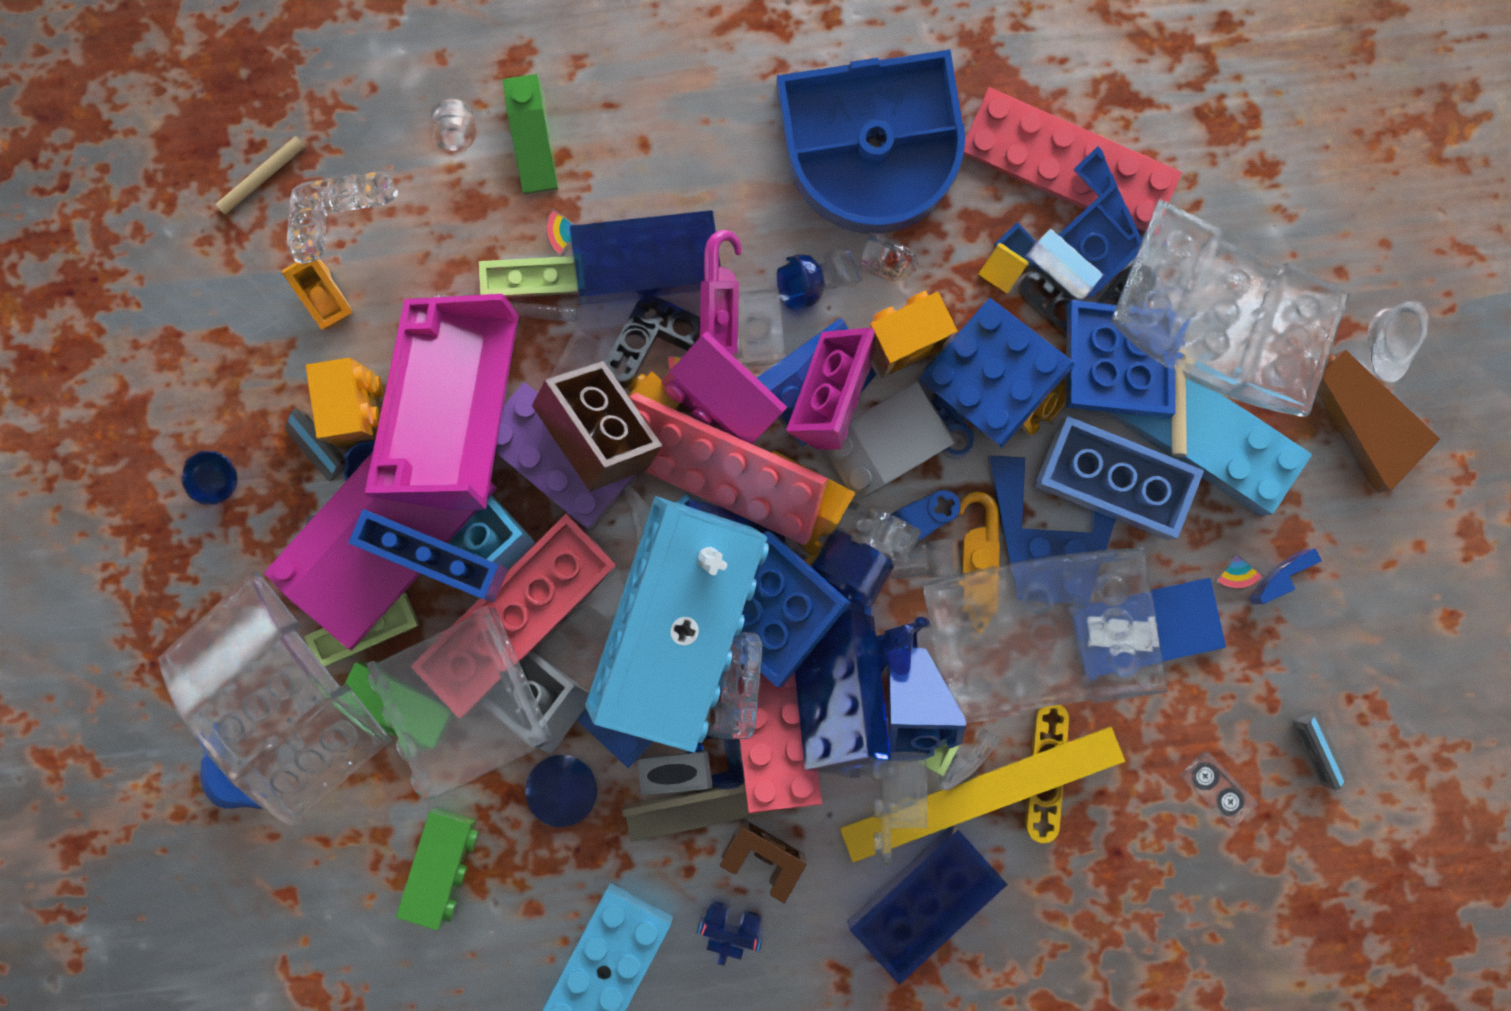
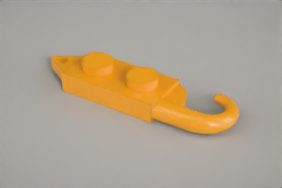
(981, 544)

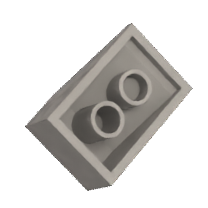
(890, 441)
(557, 696)

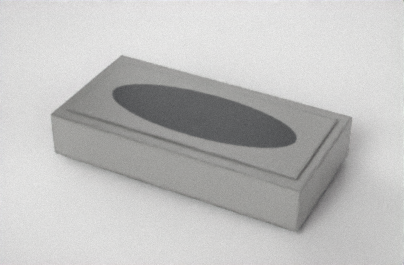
(674, 773)

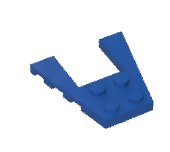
(1029, 544)

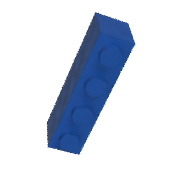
(428, 556)

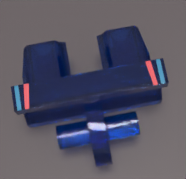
(715, 927)

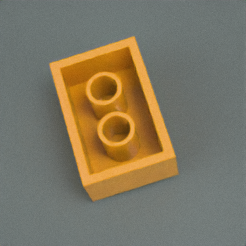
(911, 332)
(344, 401)

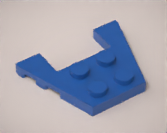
(1100, 233)

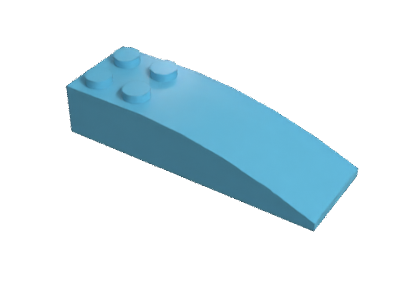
(1231, 447)

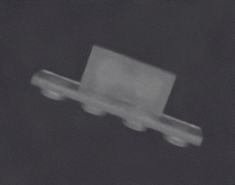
(901, 797)

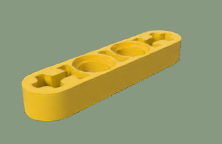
(1034, 816)

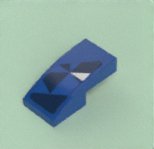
(1278, 580)

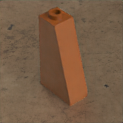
(1373, 422)

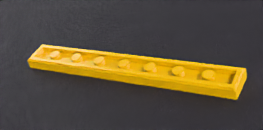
(996, 790)

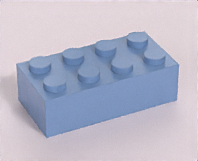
(1118, 478)

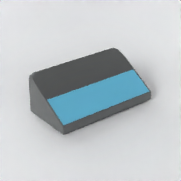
(321, 453)
(1321, 751)

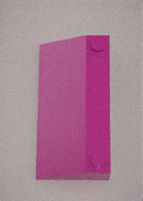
(444, 402)
(342, 583)

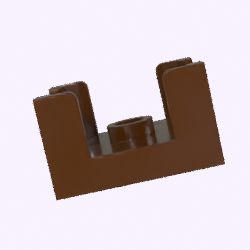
(770, 850)

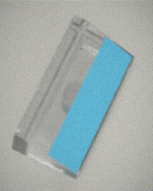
(1064, 265)

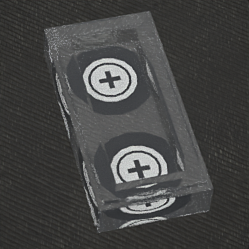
(1219, 789)

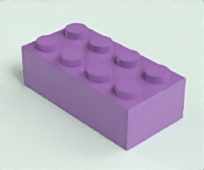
(536, 455)

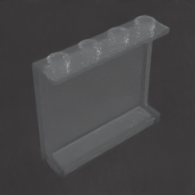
(459, 704)

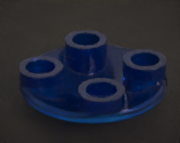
(561, 790)

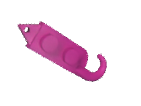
(720, 294)

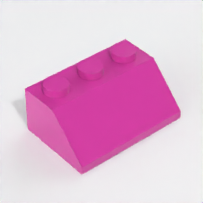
(832, 387)
(722, 391)

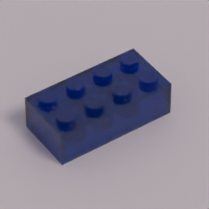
(640, 256)
(843, 698)
(926, 904)

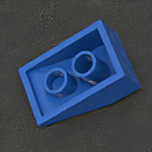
(788, 375)

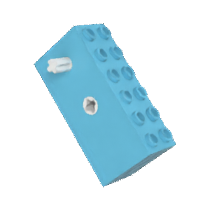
(676, 625)

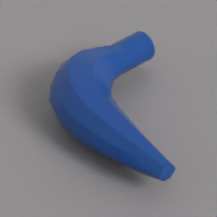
(220, 788)

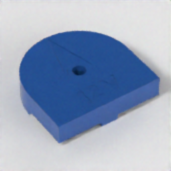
(900, 102)

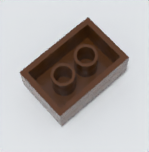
(596, 425)

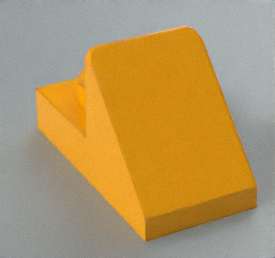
(317, 292)

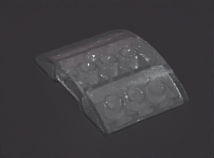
(1228, 314)
(1047, 633)
(267, 703)

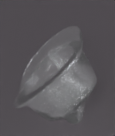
(1395, 338)

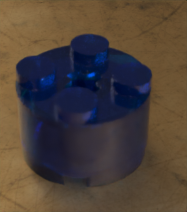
(853, 568)

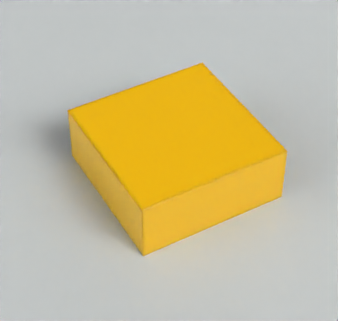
(1003, 268)

